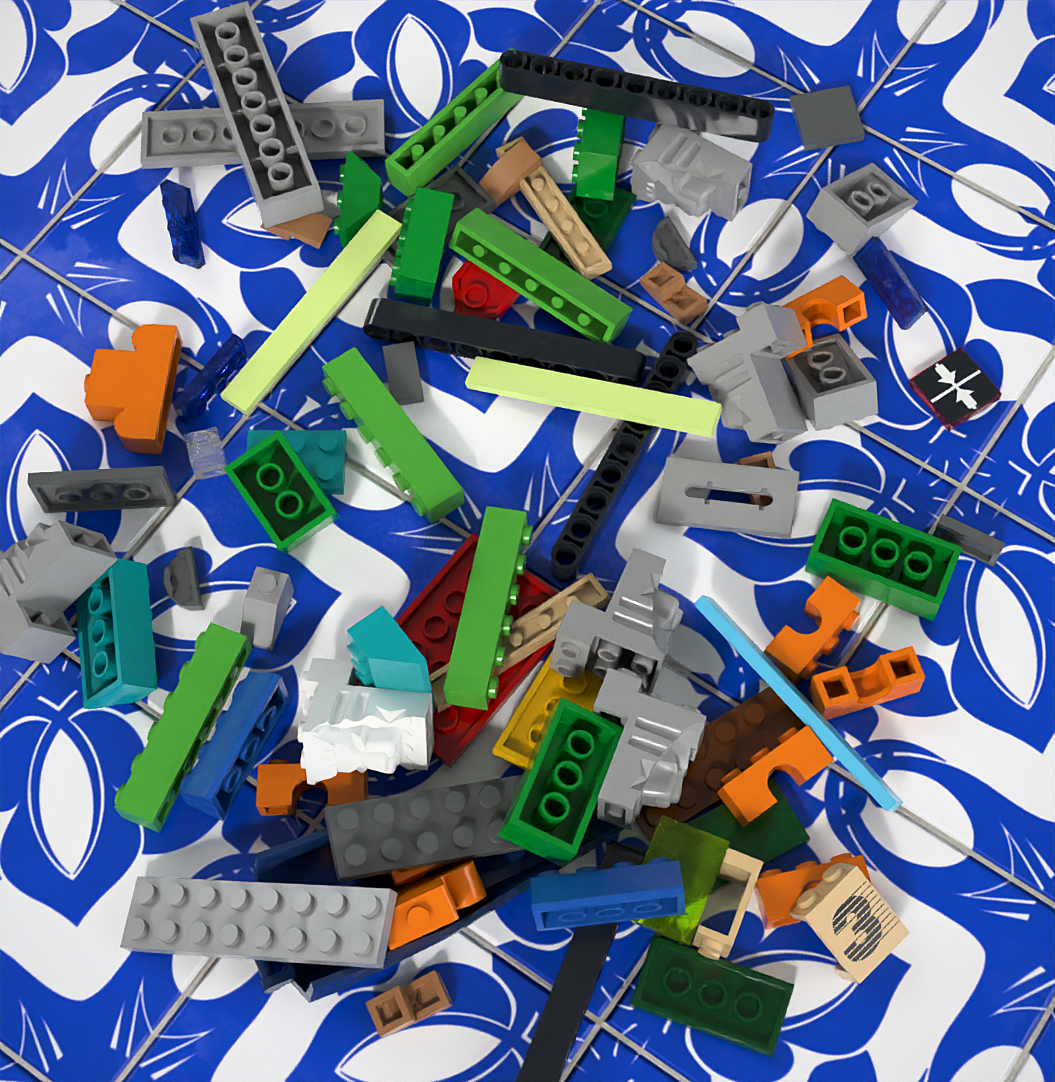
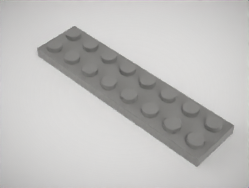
(203, 137)
(260, 921)

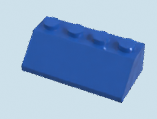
(235, 744)
(607, 894)

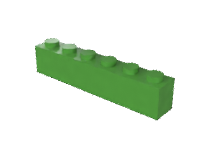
(449, 132)
(539, 277)
(392, 435)
(487, 608)
(183, 727)

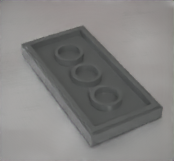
(466, 198)
(102, 489)

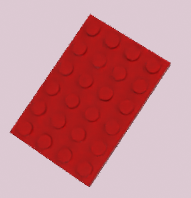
(432, 627)

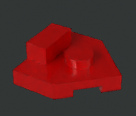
(481, 293)

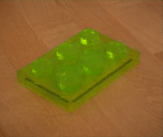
(700, 862)

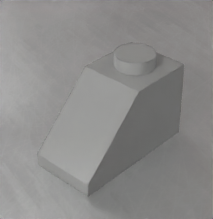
(265, 607)

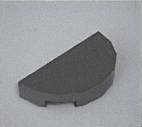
(671, 248)
(183, 582)

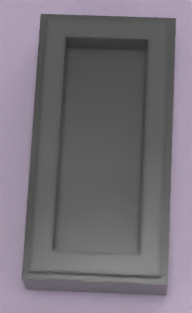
(403, 373)
(972, 540)

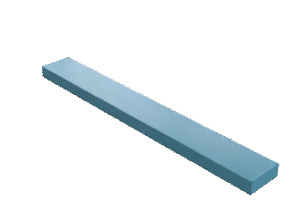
(799, 704)

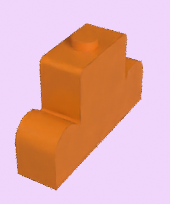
(136, 387)
(434, 901)

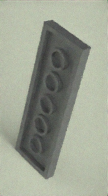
(420, 828)

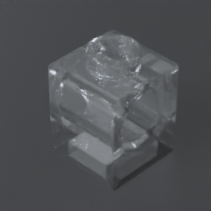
(206, 453)

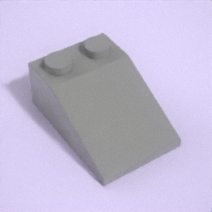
(859, 207)
(832, 383)

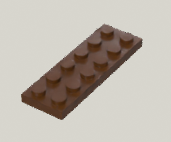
(725, 746)

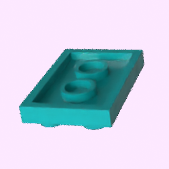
(320, 451)

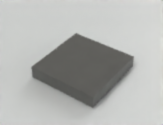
(827, 118)

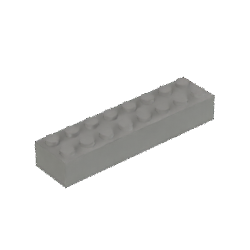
(257, 115)

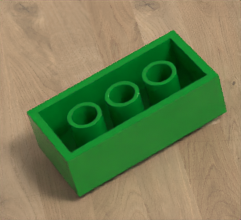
(883, 559)
(561, 783)

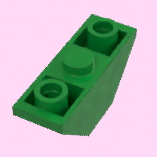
(359, 198)

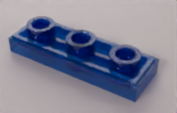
(182, 224)
(890, 283)
(210, 379)

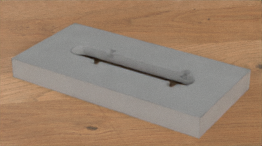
(770, 520)

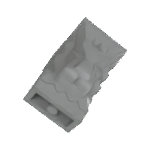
(691, 173)
(749, 376)
(41, 581)
(629, 634)
(651, 750)

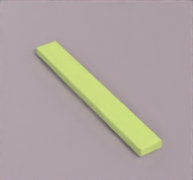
(311, 312)
(594, 396)

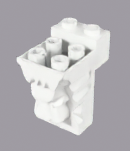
(360, 725)

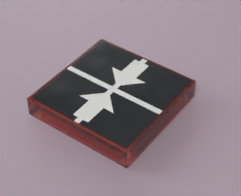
(954, 389)

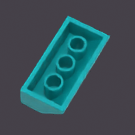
(117, 637)
(386, 655)

